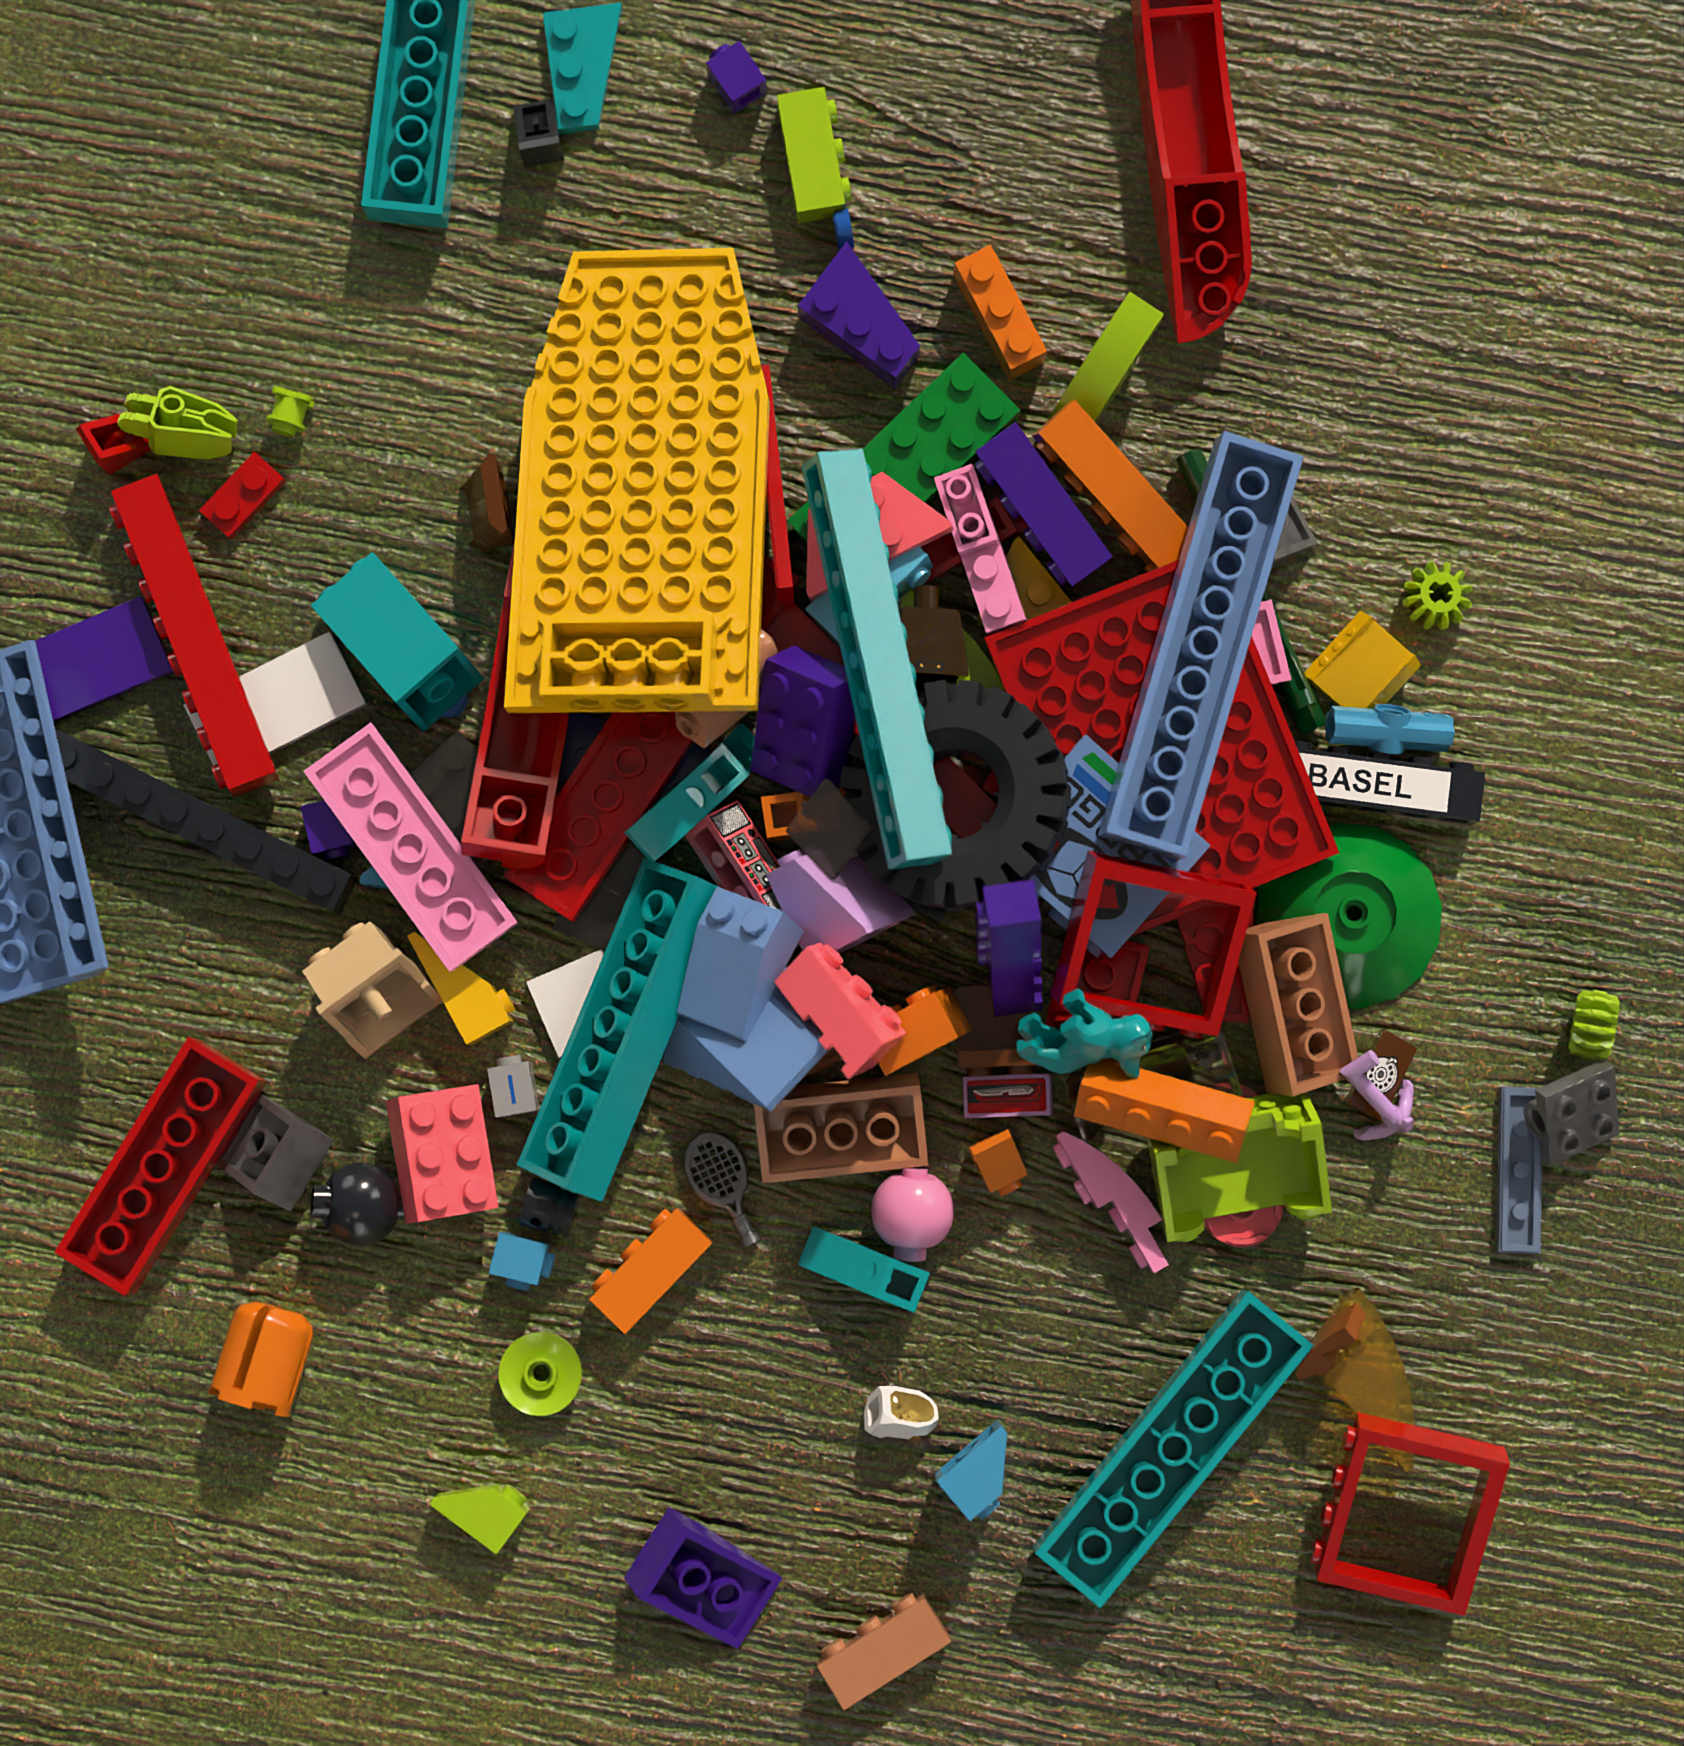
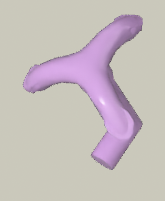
(1395, 1117)

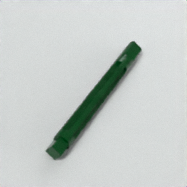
(1297, 690)

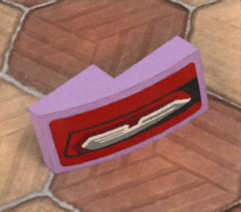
(1008, 1095)

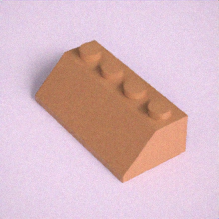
(1297, 1004)
(843, 1129)

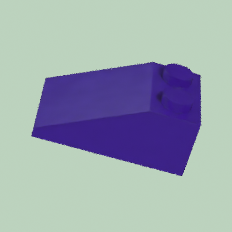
(701, 1578)

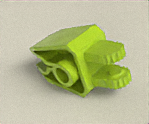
(180, 424)

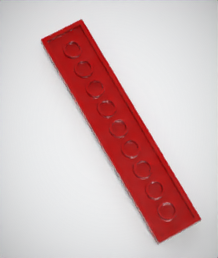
(611, 792)

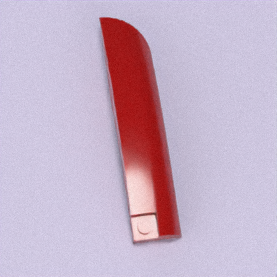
(1192, 161)

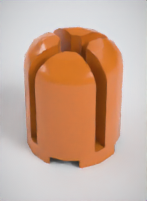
(263, 1358)

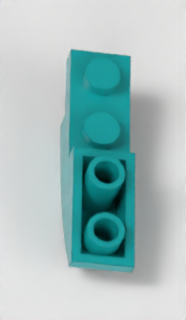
(694, 795)

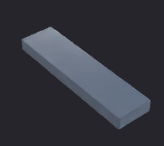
(1517, 1176)

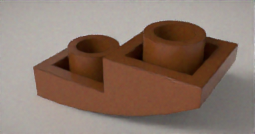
(1335, 1334)

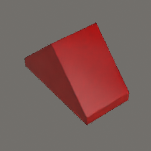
(110, 445)

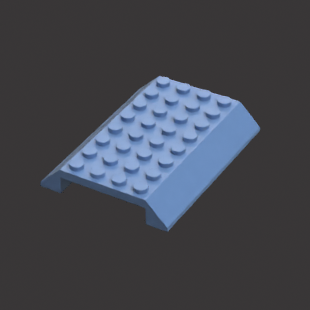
(45, 891)

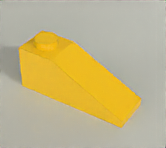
(470, 999)

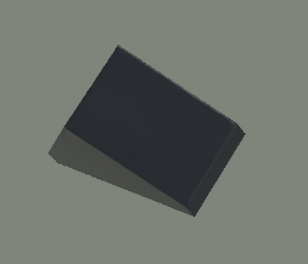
(538, 133)

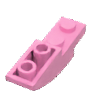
(980, 549)
(1106, 1182)

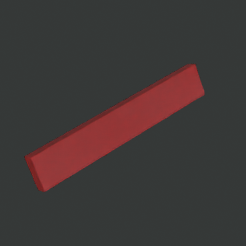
(776, 508)

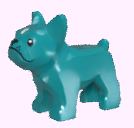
(1084, 1038)

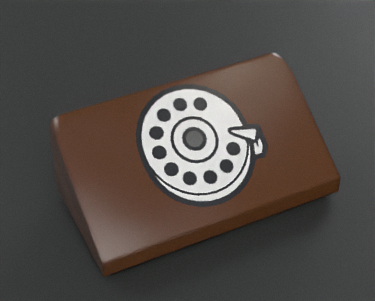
(1394, 1061)

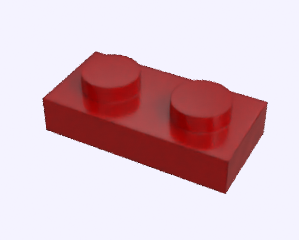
(242, 495)

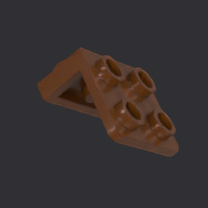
(992, 1039)

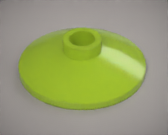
(518, 1377)

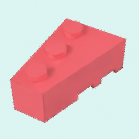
(840, 1008)

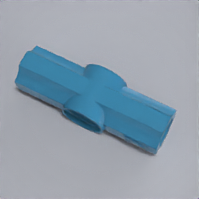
(1389, 728)

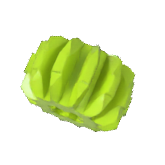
(1435, 580)
(1594, 1025)

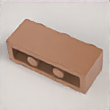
(882, 1649)

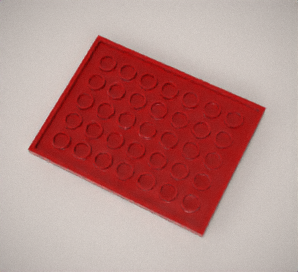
(1084, 677)

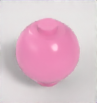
(912, 1212)

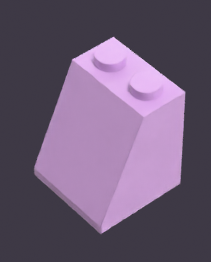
(837, 910)

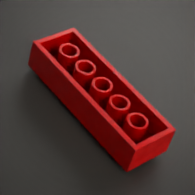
(160, 1167)

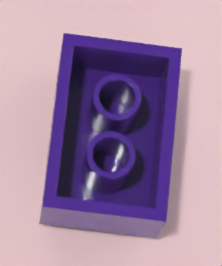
(803, 721)

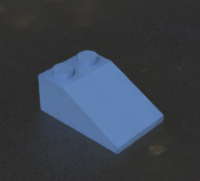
(735, 961)

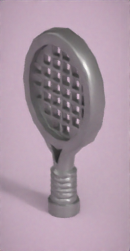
(739, 1219)

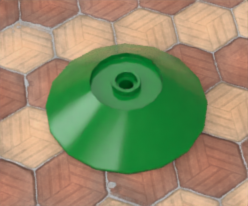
(1395, 902)

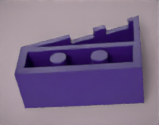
(859, 319)

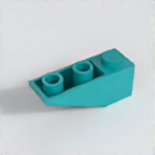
(864, 1269)

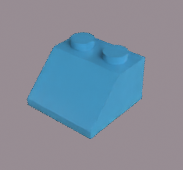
(976, 1473)

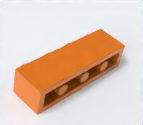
(1165, 1109)

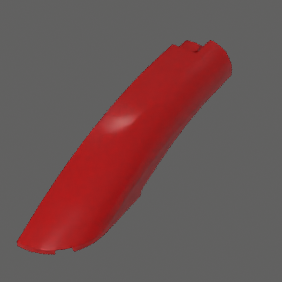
(513, 771)

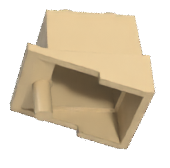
(369, 988)

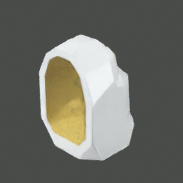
(899, 1413)

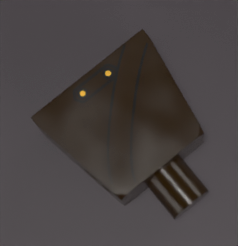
(934, 638)

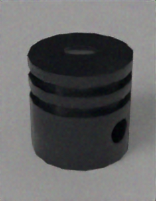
(549, 1208)

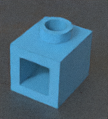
(521, 1260)

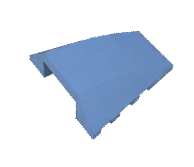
(757, 1070)

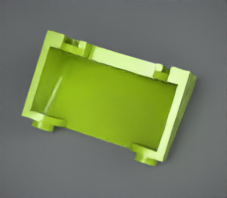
(1276, 1166)

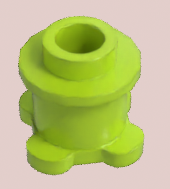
(289, 411)

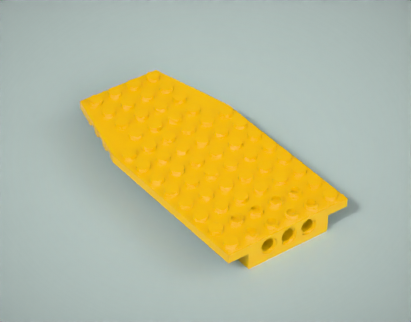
(642, 493)

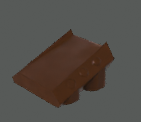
(489, 506)

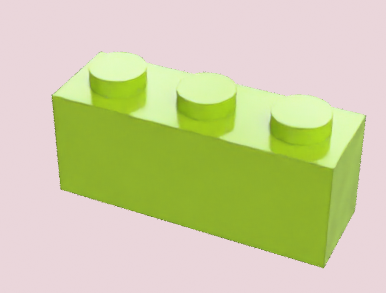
(813, 154)

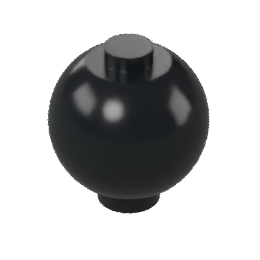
(358, 1204)

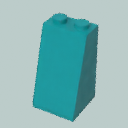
(397, 641)

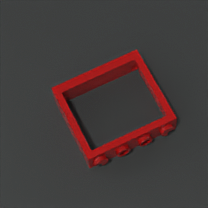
(1102, 866)
(1477, 1527)

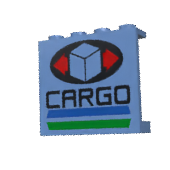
(1121, 904)

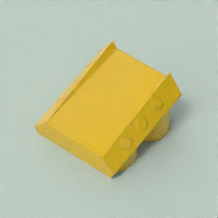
(1362, 665)

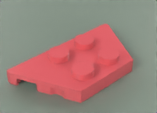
(903, 523)

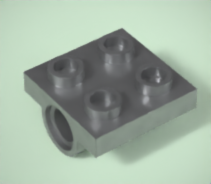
(1574, 1112)

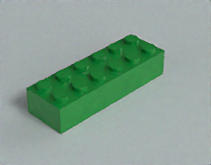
(934, 434)

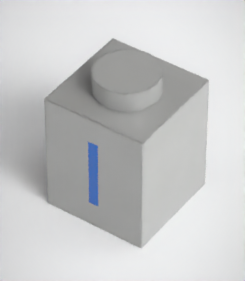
(513, 1087)

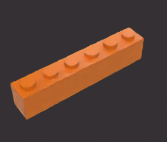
(1112, 486)

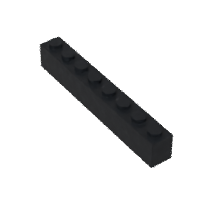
(204, 825)

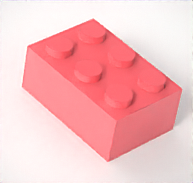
(441, 1153)

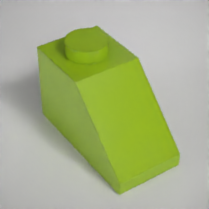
(484, 1512)

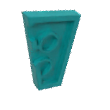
(580, 62)

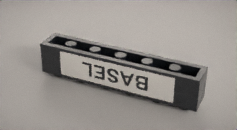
(1394, 786)

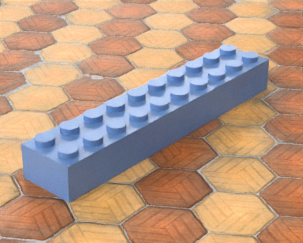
(1200, 646)

